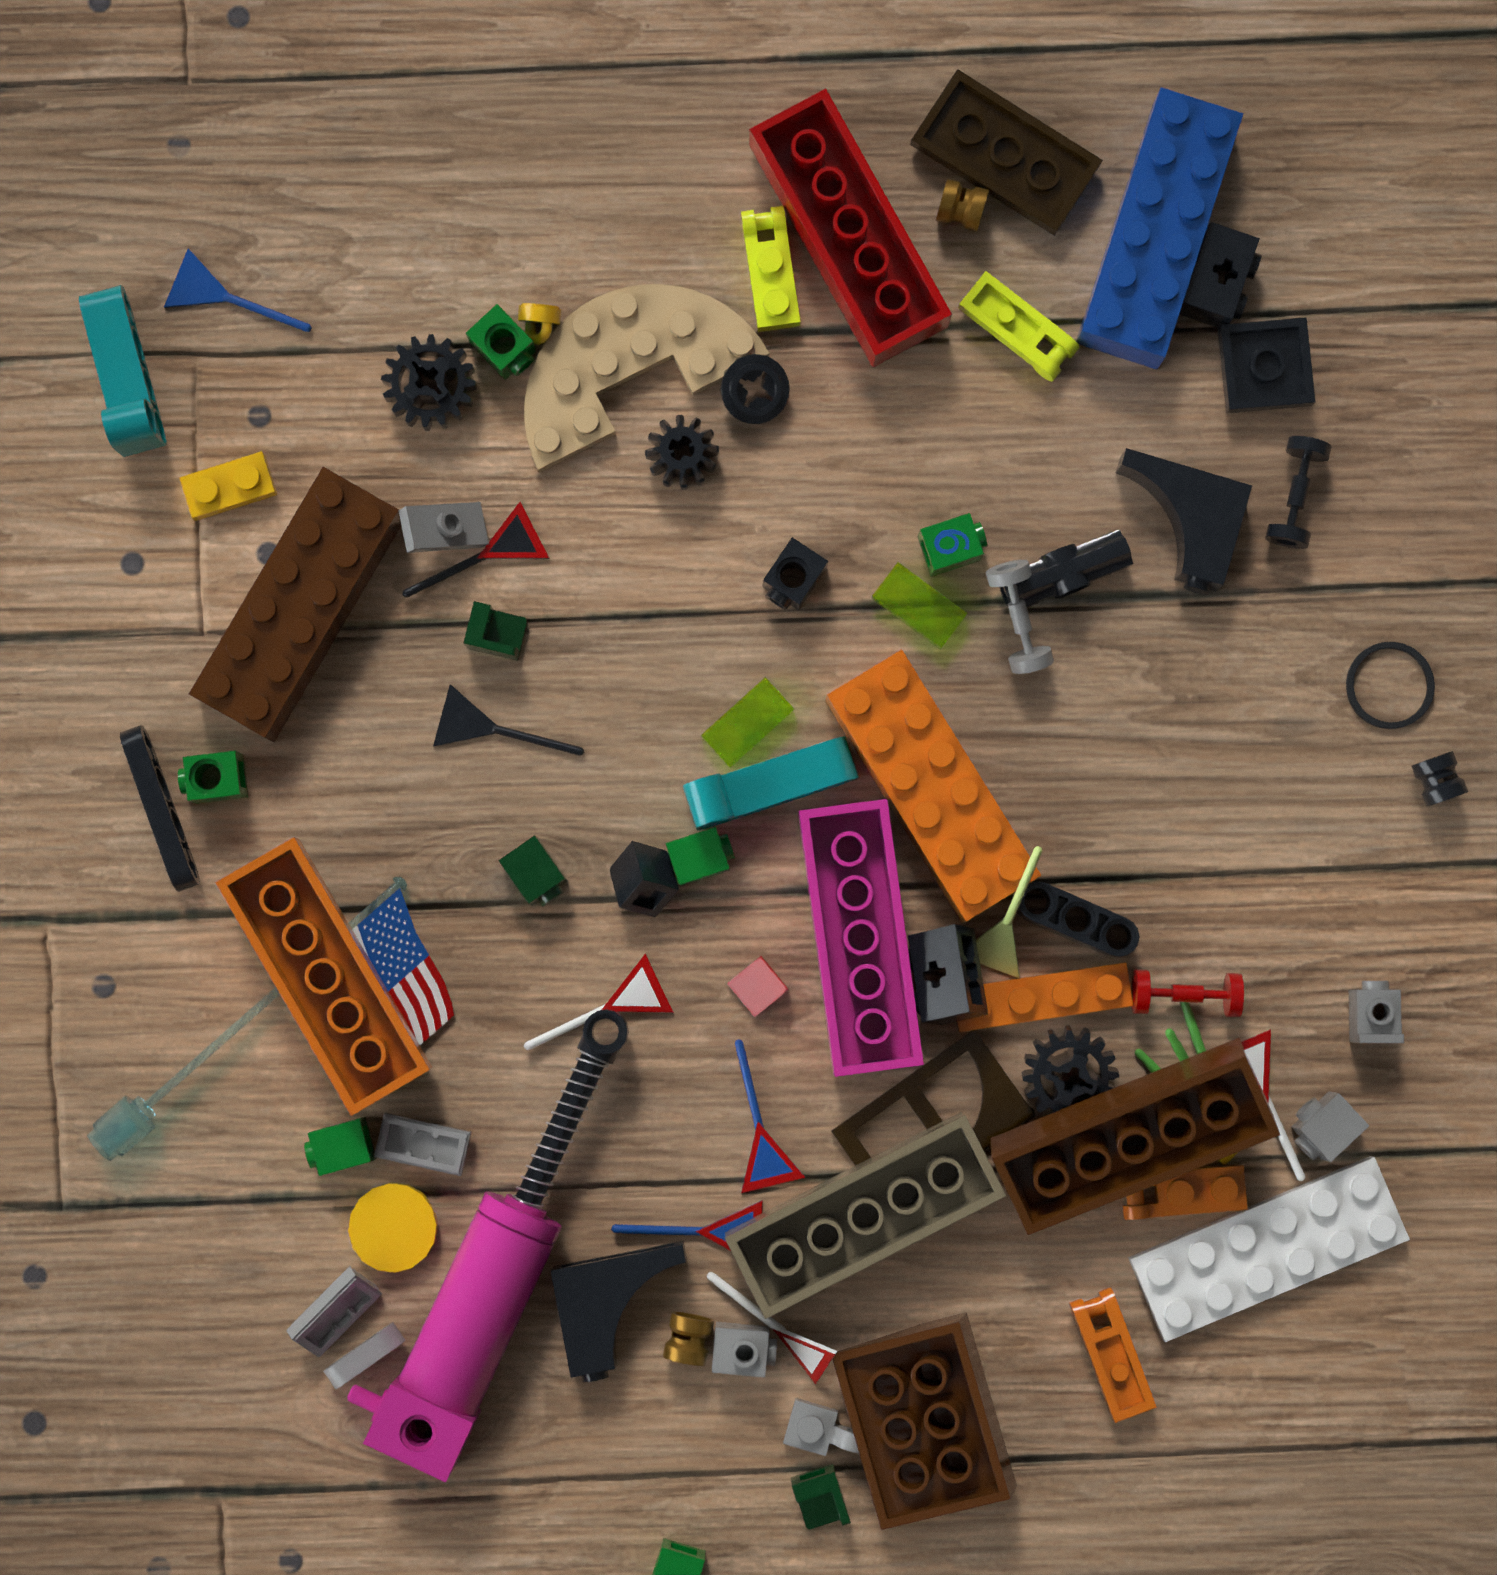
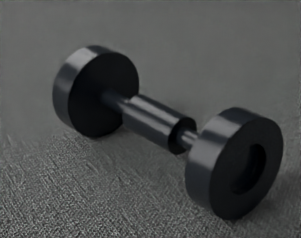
(1308, 450)

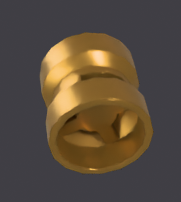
(962, 205)
(688, 1338)

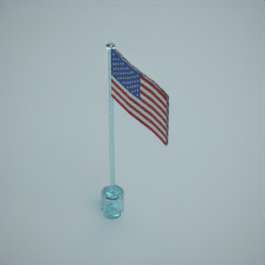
(400, 961)

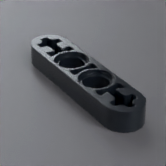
(159, 808)

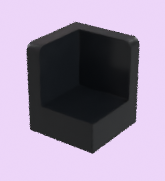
(643, 879)

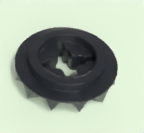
(774, 383)

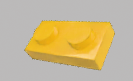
(228, 486)

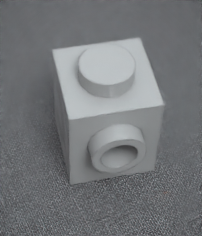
(1327, 1126)
(743, 1349)

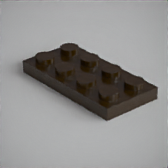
(1006, 152)

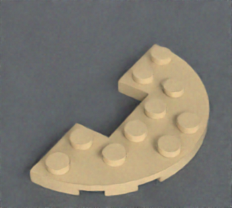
(615, 342)

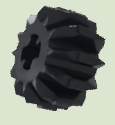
(676, 439)

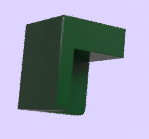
(495, 632)
(820, 1497)

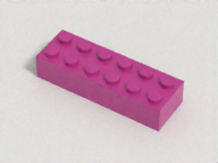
(860, 938)

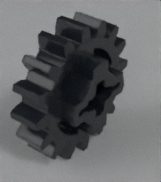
(417, 394)
(1076, 1056)

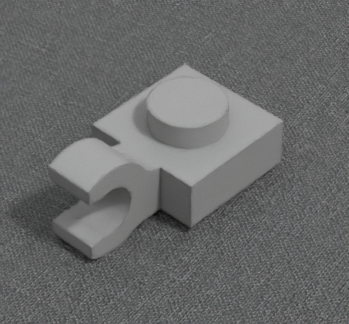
(814, 1427)

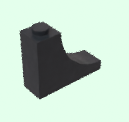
(1202, 511)
(593, 1296)

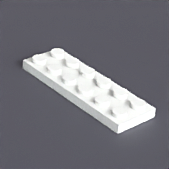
(1268, 1248)

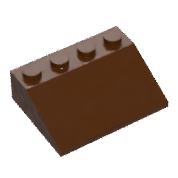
(925, 1422)

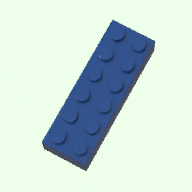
(1159, 228)

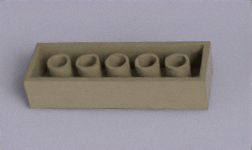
(864, 1215)

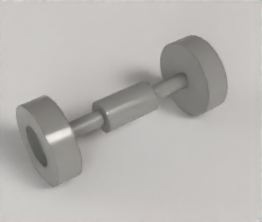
(1030, 658)

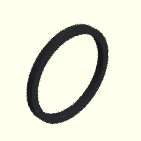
(1429, 679)

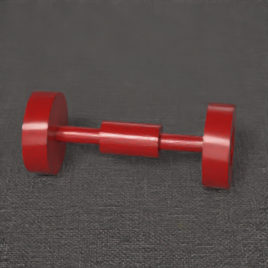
(1231, 994)

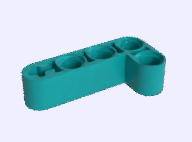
(132, 412)
(769, 783)

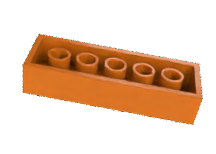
(931, 785)
(324, 975)

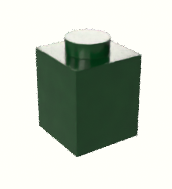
(534, 872)

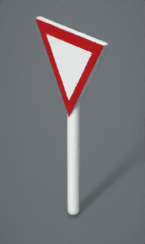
(636, 994)
(1258, 1053)
(810, 1354)

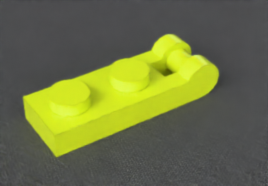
(770, 270)
(1018, 325)

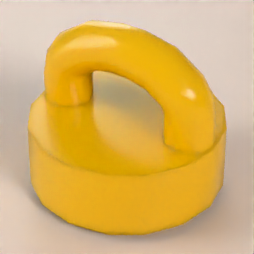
(539, 314)

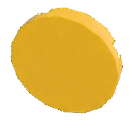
(393, 1227)

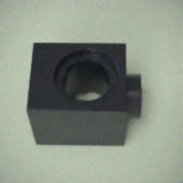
(794, 556)

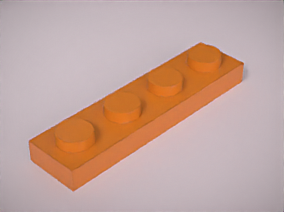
(1053, 996)

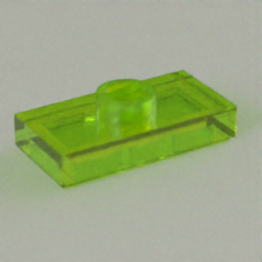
(919, 605)
(747, 722)

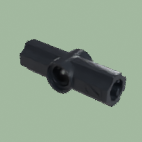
(1073, 568)

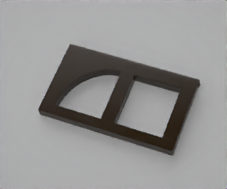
(1000, 1107)

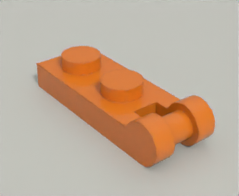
(1193, 1192)
(1113, 1357)

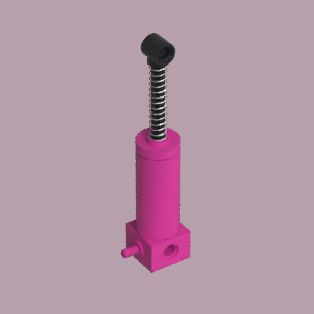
(483, 1293)

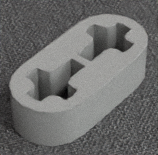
(364, 1355)

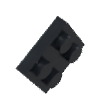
(1266, 365)

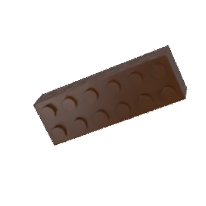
(298, 604)
(1133, 1136)

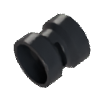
(1437, 768)

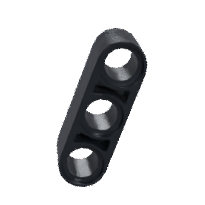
(1097, 924)

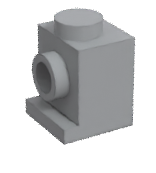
(1363, 1025)

